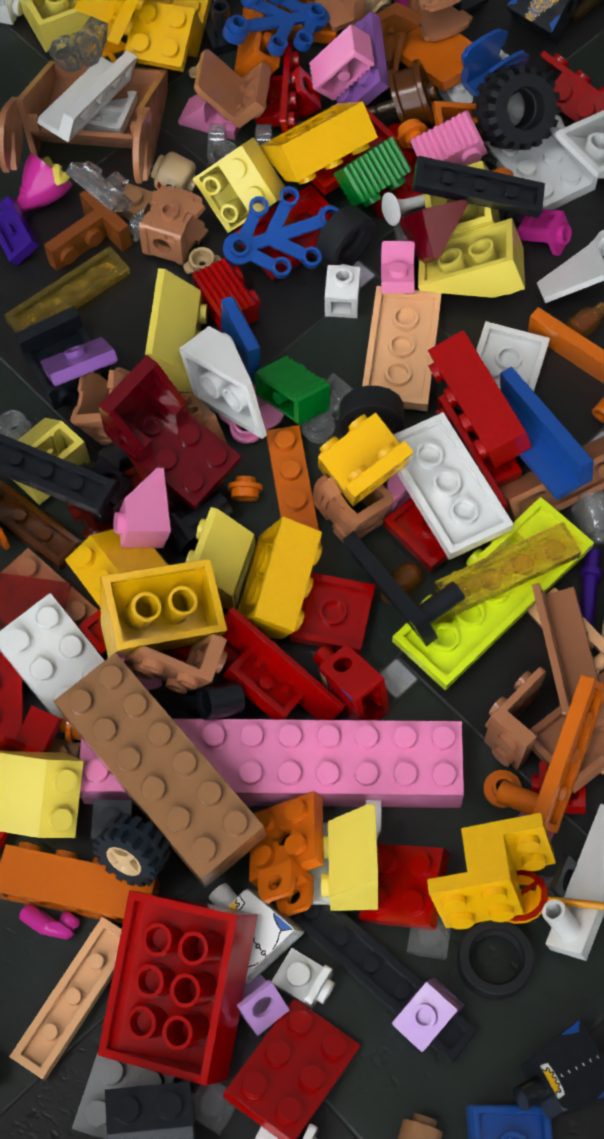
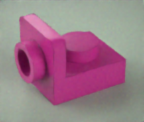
(548, 228)

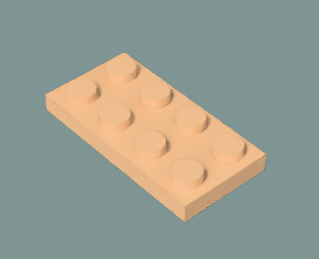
(399, 343)

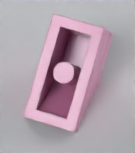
(144, 514)

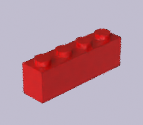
(479, 399)

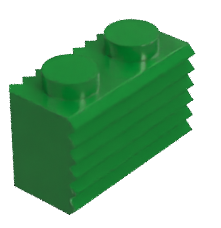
(373, 172)
(293, 390)

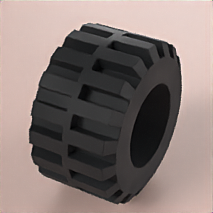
(538, 111)

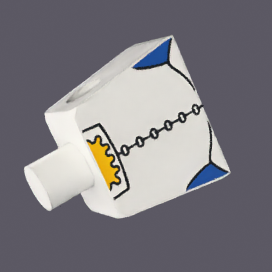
(272, 932)

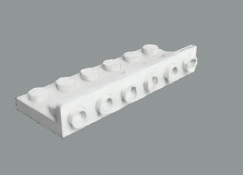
(549, 163)

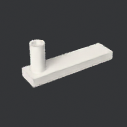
(576, 927)

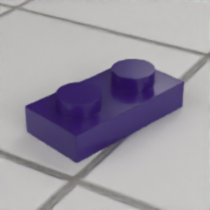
(15, 233)

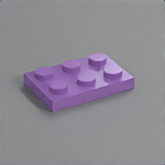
(375, 79)

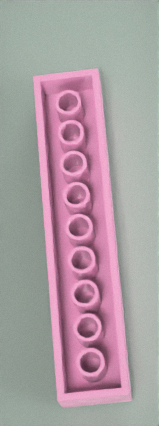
(339, 759)

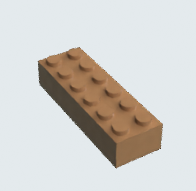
(161, 769)

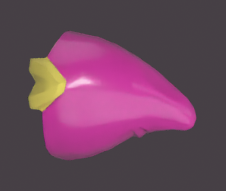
(41, 183)

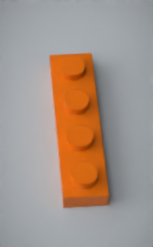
(291, 475)

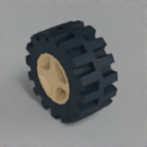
(131, 849)

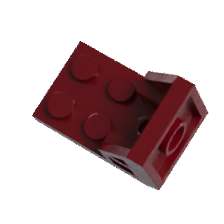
(153, 427)

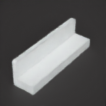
(87, 96)

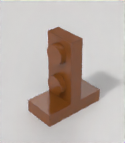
(395, 23)
(87, 233)

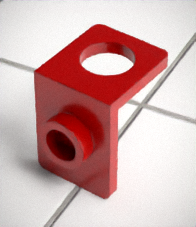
(308, 98)

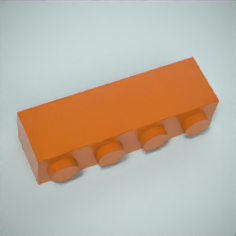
(64, 883)

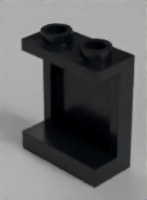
(49, 339)

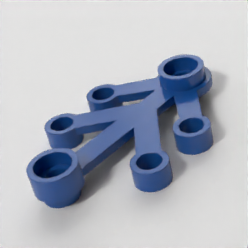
(310, 15)
(275, 236)

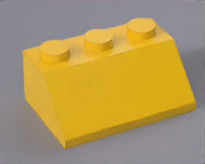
(320, 142)
(103, 556)
(280, 577)
(160, 607)

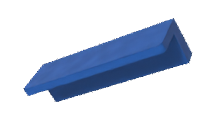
(554, 453)

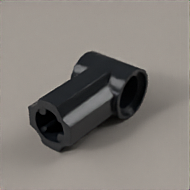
(185, 524)
(214, 700)

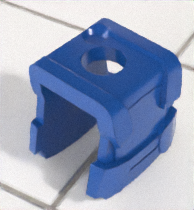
(483, 58)

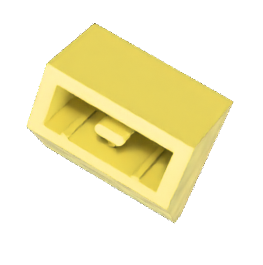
(236, 180)
(56, 439)
(230, 551)

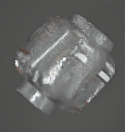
(589, 515)

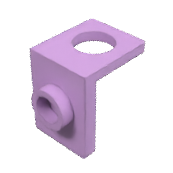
(261, 1004)
(427, 1013)

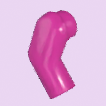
(47, 925)

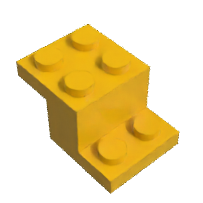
(114, 12)
(167, 32)
(363, 457)
(491, 882)

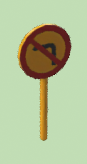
(535, 896)

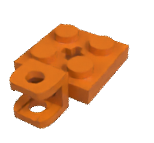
(283, 869)

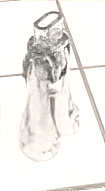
(80, 47)

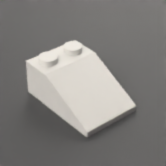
(586, 142)
(221, 379)

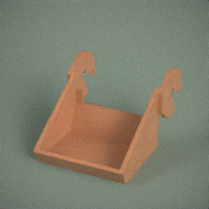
(51, 83)

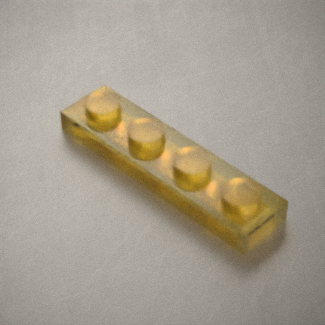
(70, 290)
(512, 567)

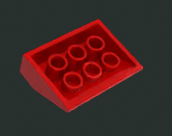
(178, 987)

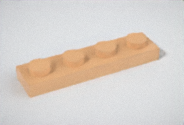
(69, 1002)

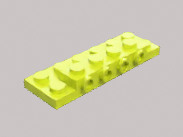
(474, 631)

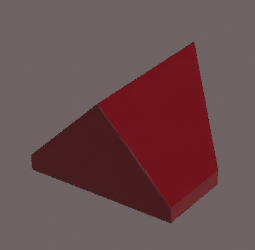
(432, 228)

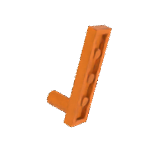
(572, 347)
(565, 760)

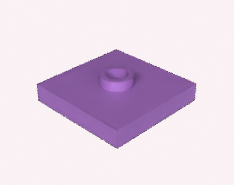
(78, 361)

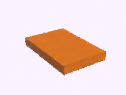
(438, 57)

